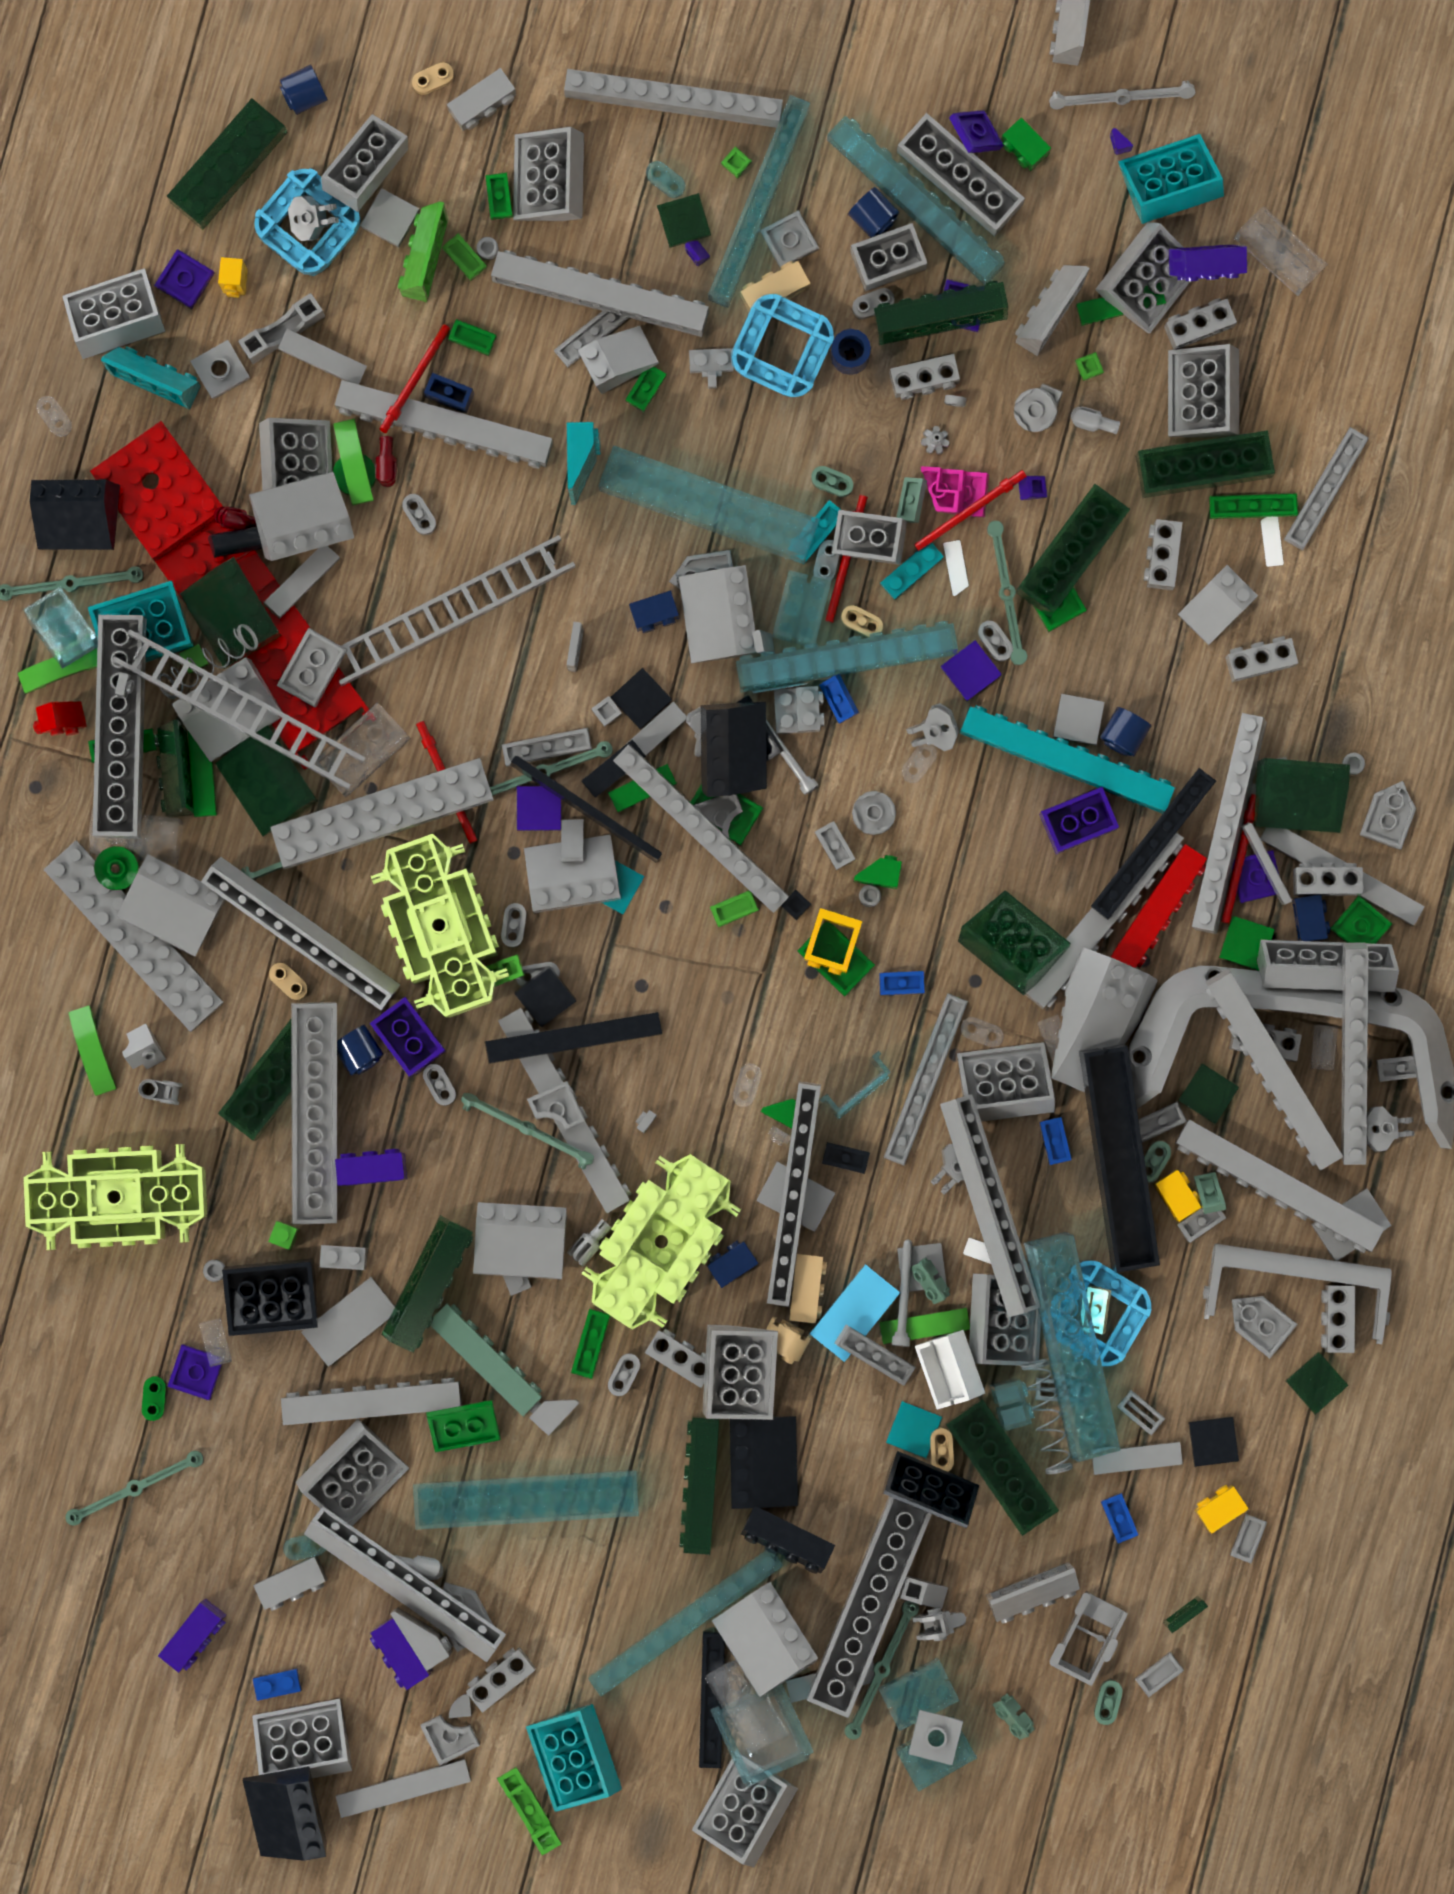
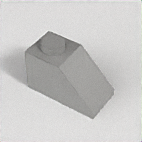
(551, 1413)

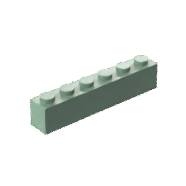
(485, 1359)

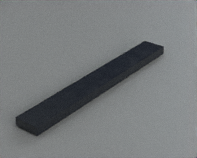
(585, 808)
(1153, 843)
(573, 1038)

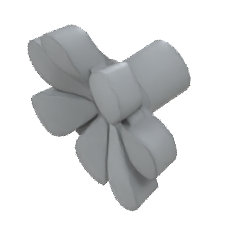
(932, 443)

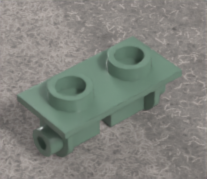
(934, 1289)
(1019, 1725)

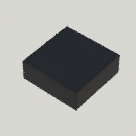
(796, 905)

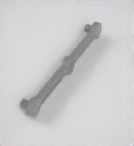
(1185, 91)

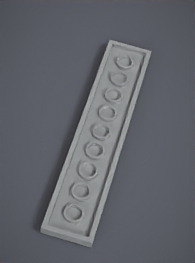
(381, 813)
(149, 956)
(314, 1112)

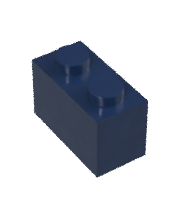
(449, 393)
(654, 612)
(1310, 918)
(731, 1264)

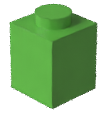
(283, 1235)

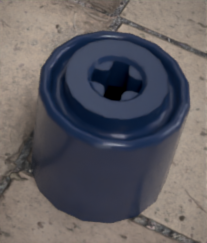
(302, 90)
(874, 213)
(846, 341)
(1125, 732)
(358, 1051)

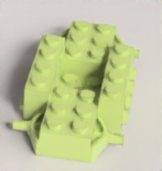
(445, 956)
(146, 1190)
(641, 1267)

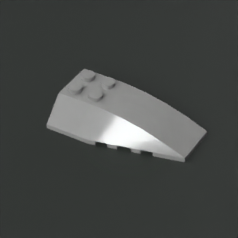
(1100, 1010)

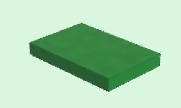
(741, 823)
(833, 946)
(463, 1426)

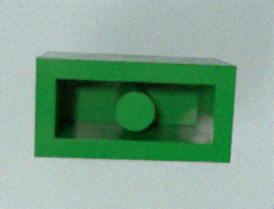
(1025, 144)

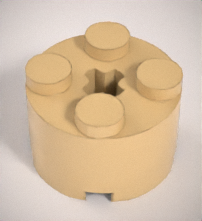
(790, 1340)

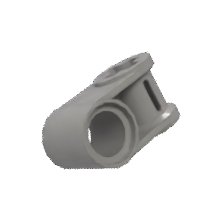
(162, 1091)

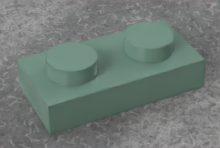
(911, 499)
(1209, 1193)

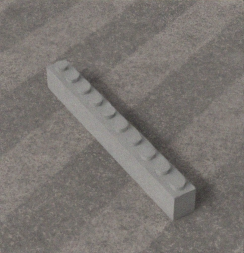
(673, 98)
(600, 293)
(446, 424)
(1229, 823)
(701, 828)
(1092, 929)
(300, 933)
(1354, 1053)
(1273, 1068)
(545, 1076)
(1279, 1186)
(793, 1193)
(990, 1205)
(404, 1584)

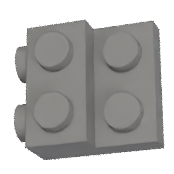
(798, 710)

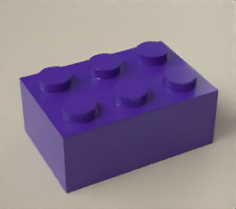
(1208, 262)
(1079, 820)
(407, 1037)
(371, 1167)
(193, 1636)
(398, 1654)

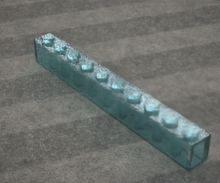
(916, 200)
(759, 201)
(684, 1621)

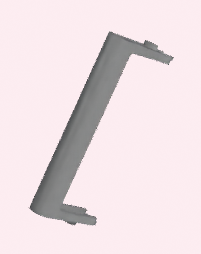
(1305, 1267)

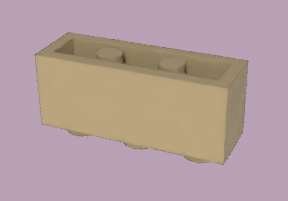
(787, 282)
(807, 1288)

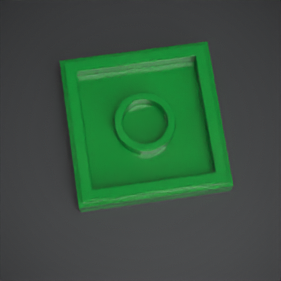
(1068, 610)
(1360, 923)
(1243, 942)

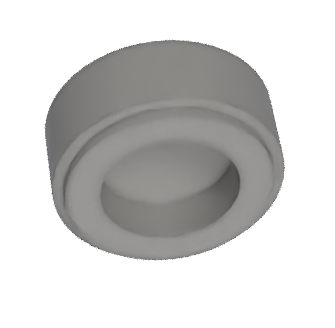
(487, 248)
(953, 400)
(1356, 763)
(869, 895)
(213, 1270)

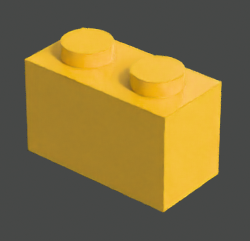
(233, 276)
(1177, 1195)
(1220, 1508)

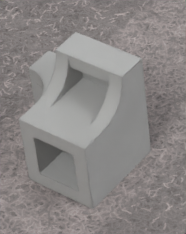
(143, 1048)

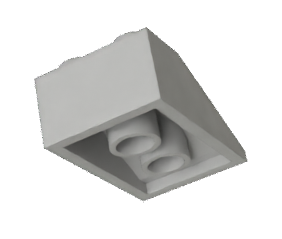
(618, 358)
(869, 537)
(1217, 605)
(425, 1641)

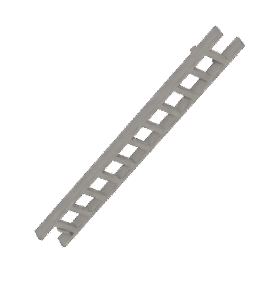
(456, 622)
(232, 722)

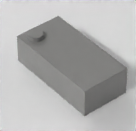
(364, 163)

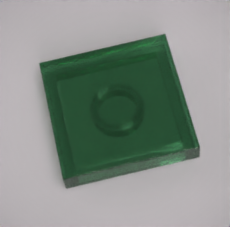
(684, 220)
(1208, 1093)
(1316, 1383)
(1185, 1614)

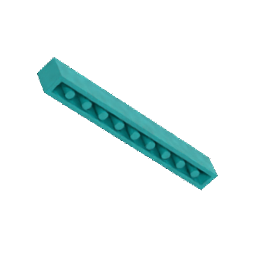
(1066, 759)

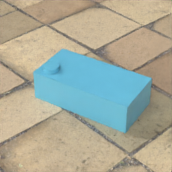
(857, 1306)

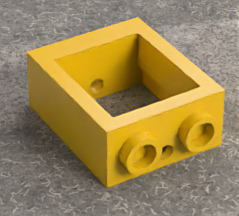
(841, 920)

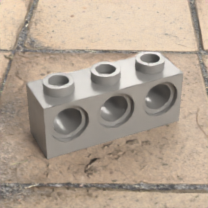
(1194, 333)
(932, 368)
(1171, 546)
(1253, 667)
(1318, 887)
(1277, 1037)
(1347, 1327)
(668, 1357)
(496, 1690)

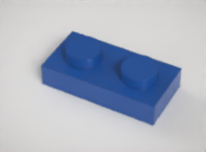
(839, 698)
(902, 983)
(1055, 1141)
(1119, 1518)
(277, 1684)

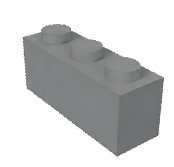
(482, 100)
(291, 1583)

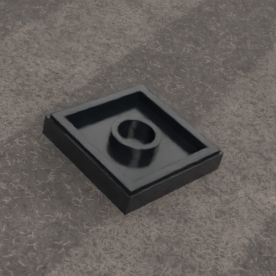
(641, 698)
(545, 996)
(1213, 1441)

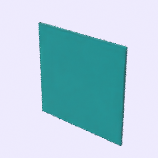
(628, 884)
(913, 1429)

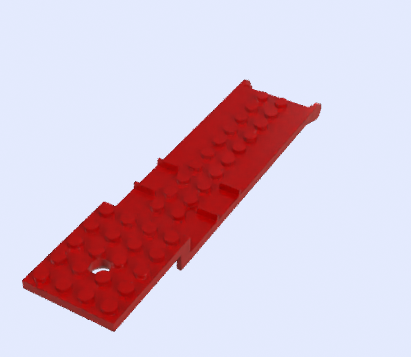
(175, 531)

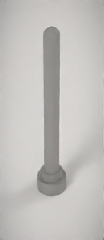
(806, 783)
(901, 1337)

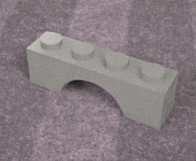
(267, 339)

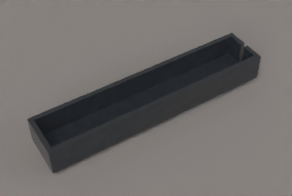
(1119, 1158)

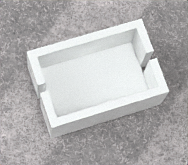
(950, 1369)

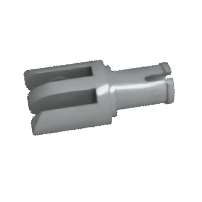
(1092, 420)
(589, 1243)
(426, 1566)

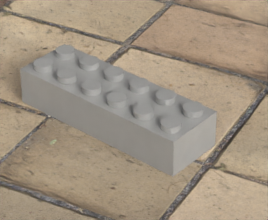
(960, 174)
(1321, 965)

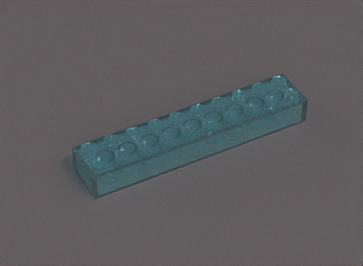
(708, 504)
(846, 657)
(1072, 1346)
(526, 1499)

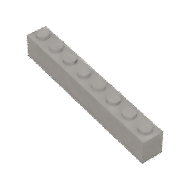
(370, 1403)

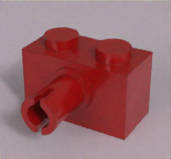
(60, 718)

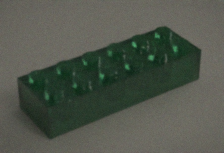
(227, 164)
(941, 312)
(1205, 464)
(1072, 550)
(263, 1089)
(427, 1283)
(1001, 1467)
(701, 1485)

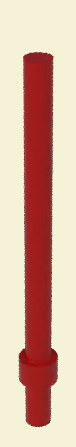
(395, 411)
(1005, 486)
(842, 571)
(429, 744)
(1249, 817)

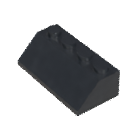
(787, 1539)

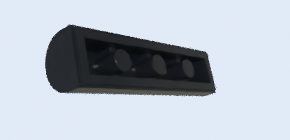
(235, 541)

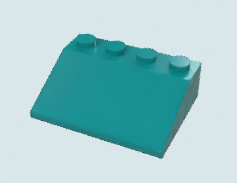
(1171, 178)
(151, 376)
(582, 453)
(163, 613)
(574, 1758)

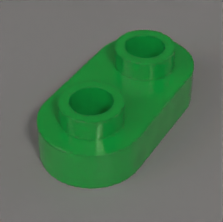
(155, 1399)

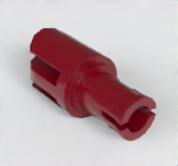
(386, 463)
(234, 518)

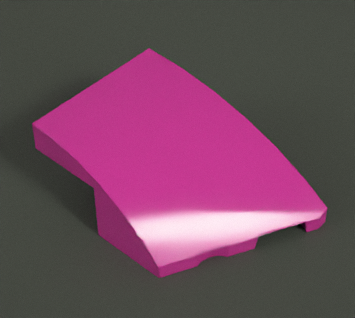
(955, 489)

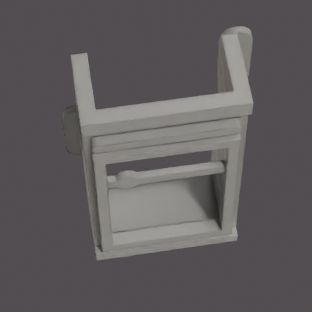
(1103, 1613)

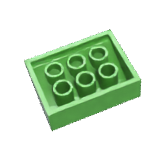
(424, 252)

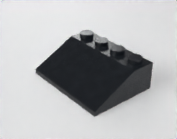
(74, 514)
(733, 748)
(270, 1297)
(763, 1462)
(931, 1489)
(286, 1815)

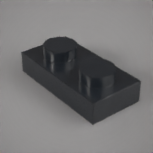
(845, 1158)

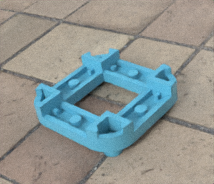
(276, 209)
(811, 359)
(1133, 1317)

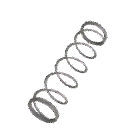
(240, 639)
(1058, 1468)

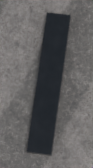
(710, 1737)

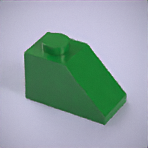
(881, 873)
(781, 1112)

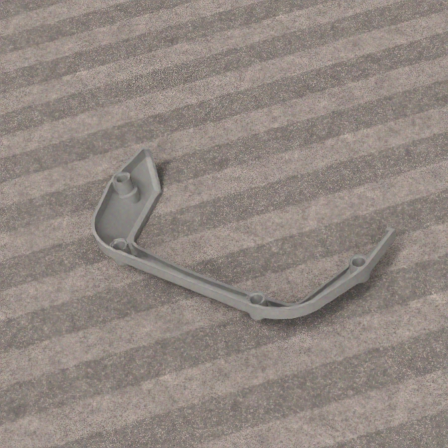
(1185, 992)

